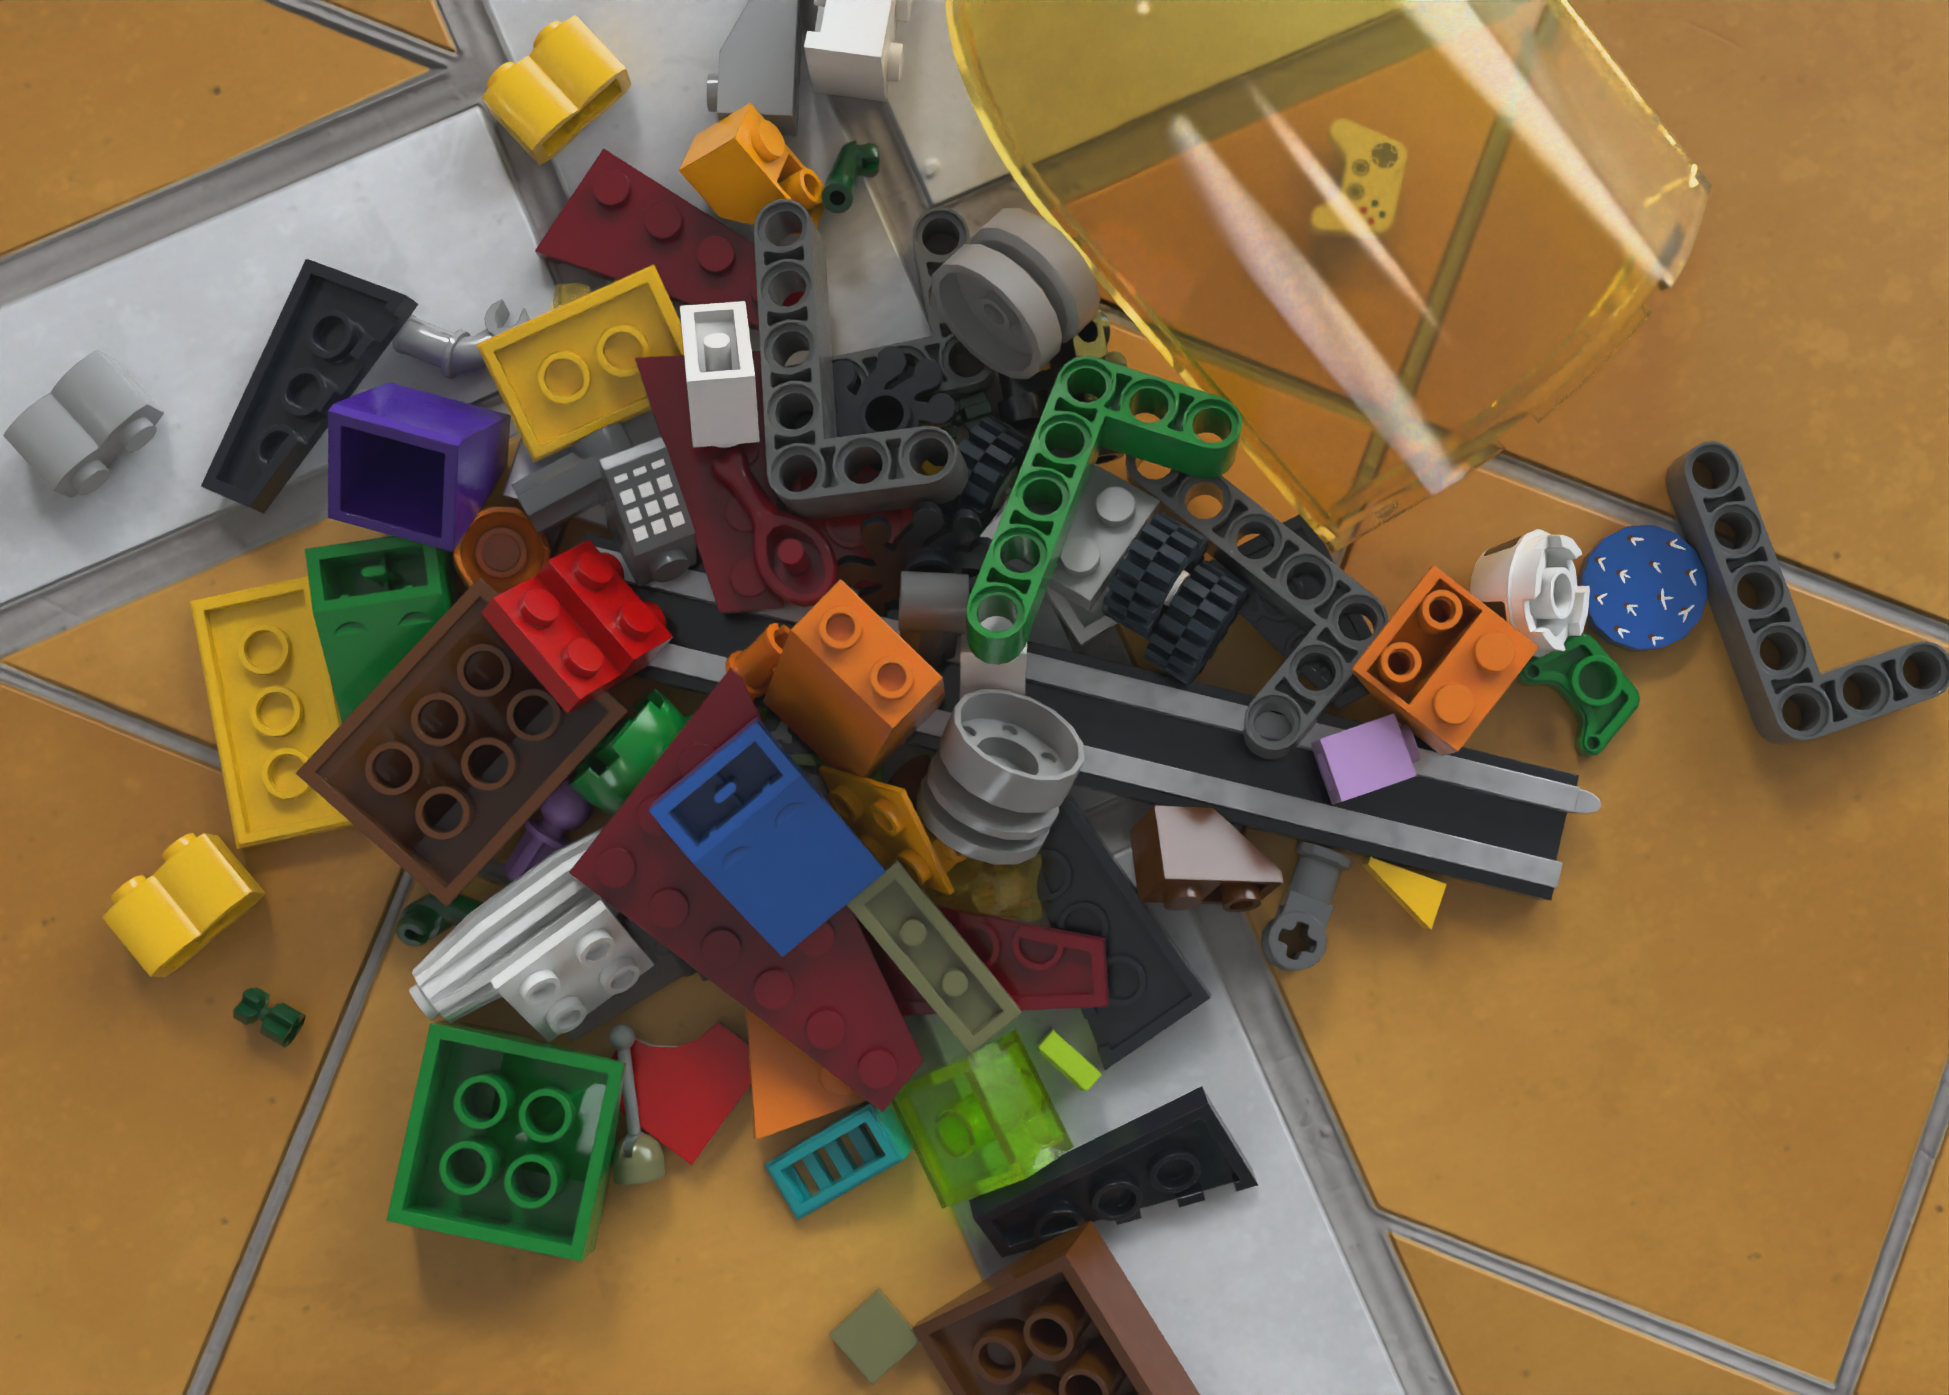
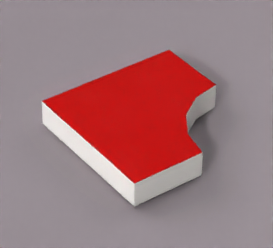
(689, 1087)

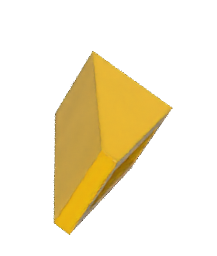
(1414, 892)

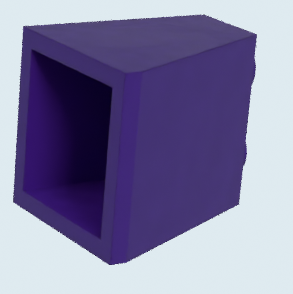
(413, 463)

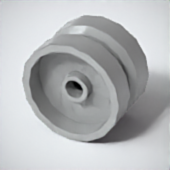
(1016, 293)

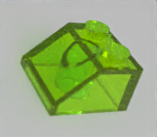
(981, 1120)

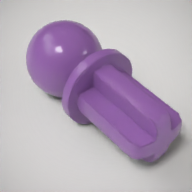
(561, 813)

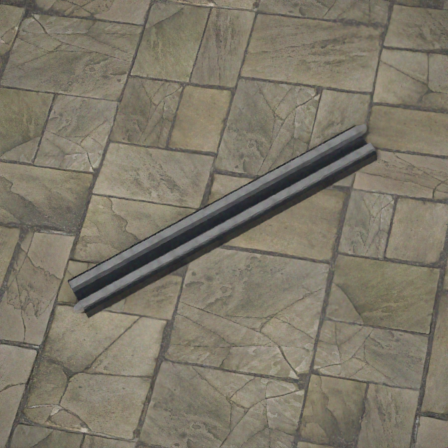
(1186, 747)

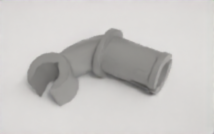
(450, 350)

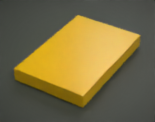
(578, 362)

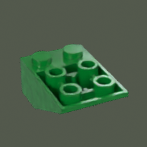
(374, 607)

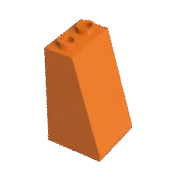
(851, 684)

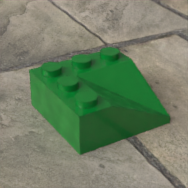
(509, 1141)

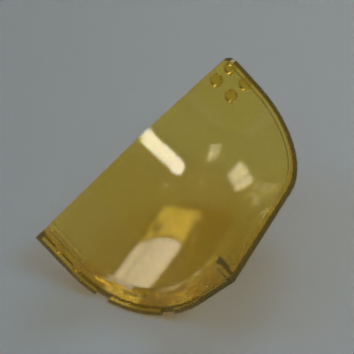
(1346, 213)

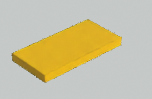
(268, 708)

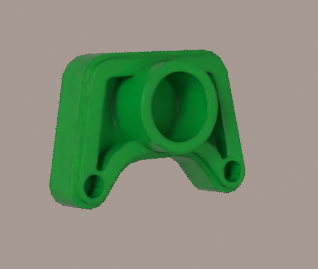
(1590, 687)

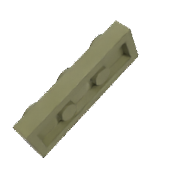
(934, 957)

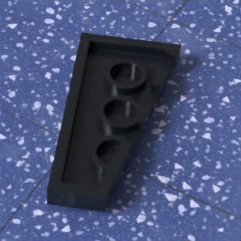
(314, 358)
(1146, 971)
(1143, 1163)

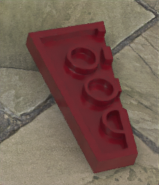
(629, 222)
(718, 517)
(1031, 961)

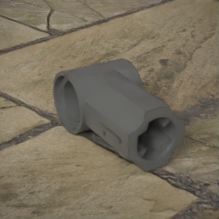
(571, 482)
(933, 613)

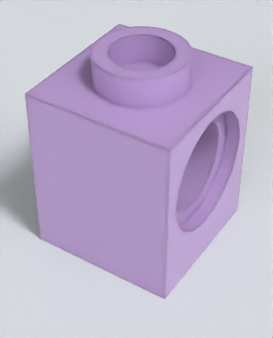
(1366, 758)

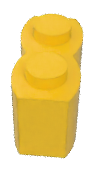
(555, 88)
(182, 903)

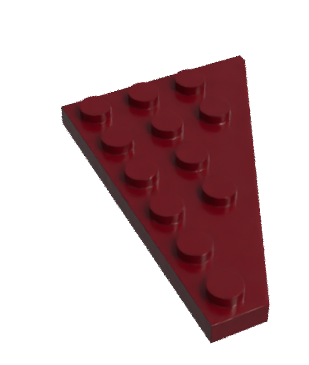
(819, 995)

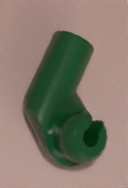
(842, 179)
(430, 917)

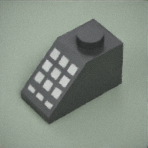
(648, 513)

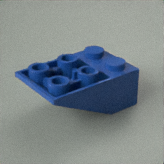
(766, 837)

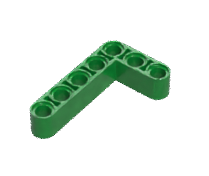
(1062, 481)

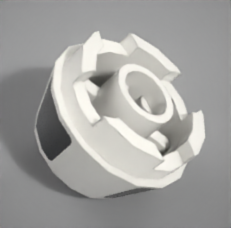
(1534, 587)

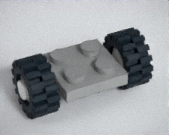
(1111, 531)

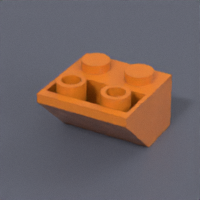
(1442, 662)

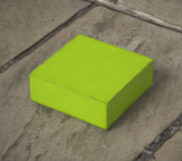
(1068, 1060)

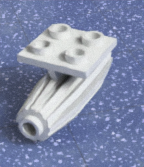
(539, 946)

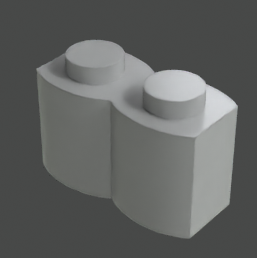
(84, 425)

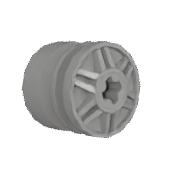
(999, 776)

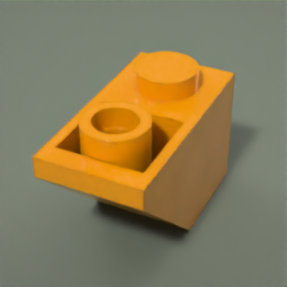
(747, 165)

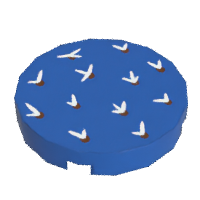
(1643, 588)

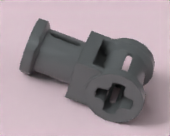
(1305, 905)

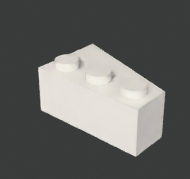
(856, 47)

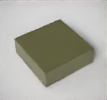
(875, 1336)

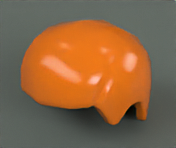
(500, 549)

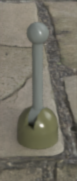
(637, 1155)

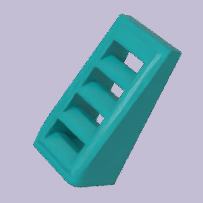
(886, 1130)

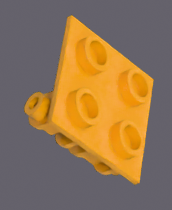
(890, 827)

